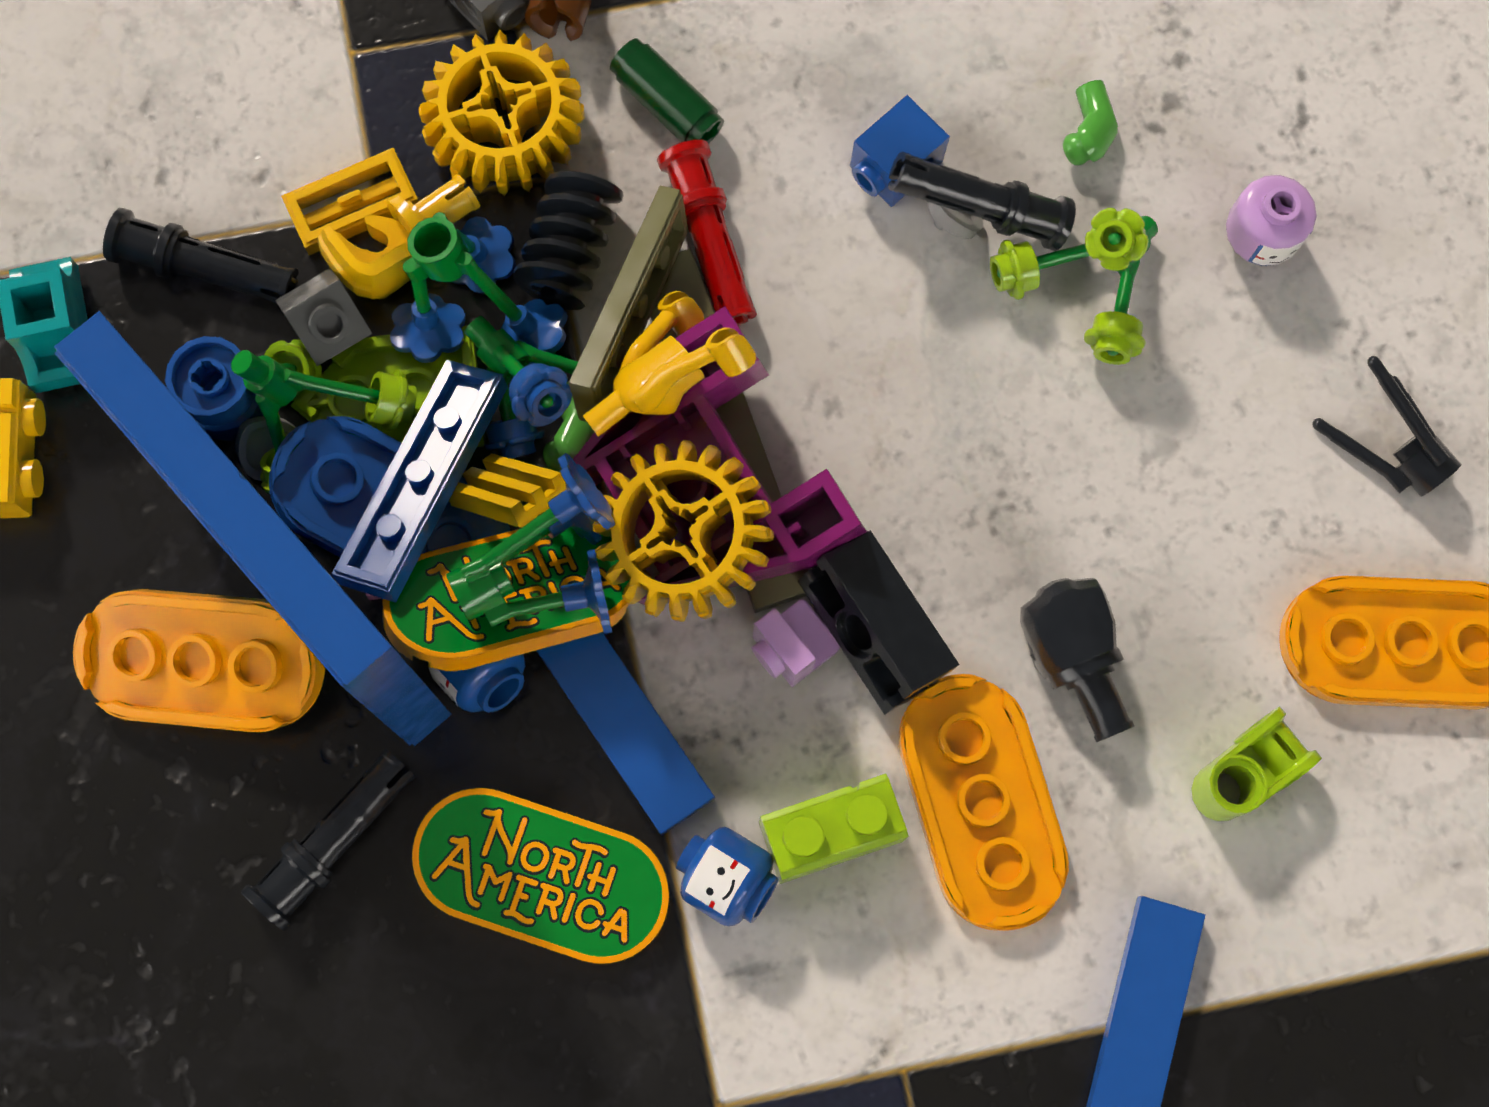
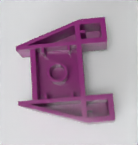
(804, 521)

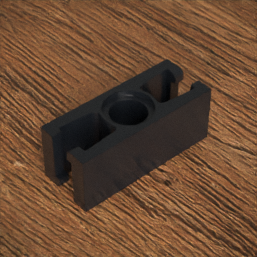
(877, 622)

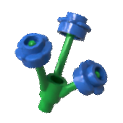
(535, 393)

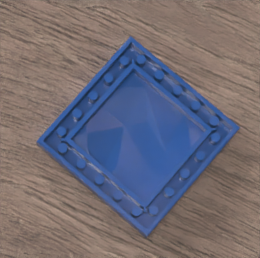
(250, 530)

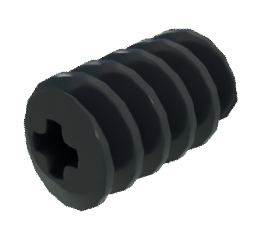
(562, 237)

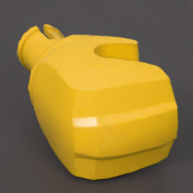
(382, 273)

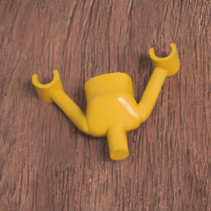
(658, 375)

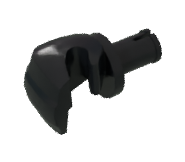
(1076, 647)

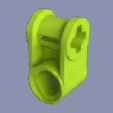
(1262, 763)

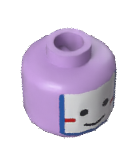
(1271, 220)

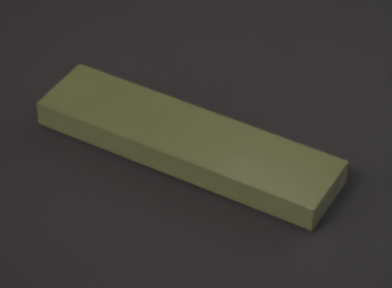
(630, 299)

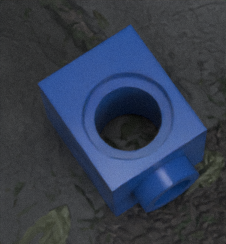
(899, 130)

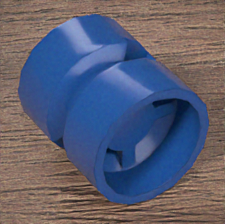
(208, 387)

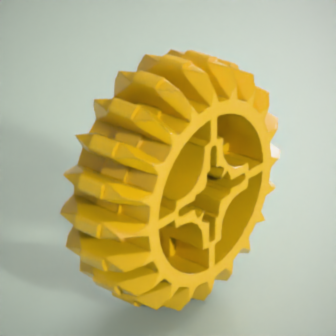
(544, 93)
(655, 546)

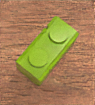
(833, 828)

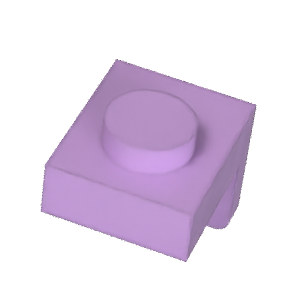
(793, 642)

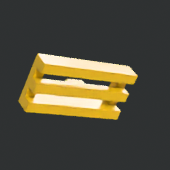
(343, 180)
(512, 482)

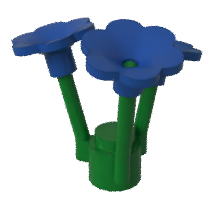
(470, 257)
(485, 583)

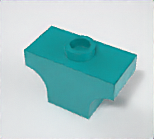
(38, 311)

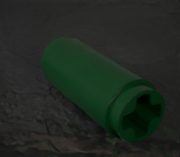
(665, 92)

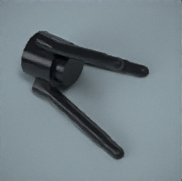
(1422, 459)

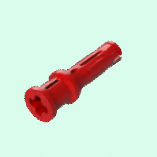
(704, 208)

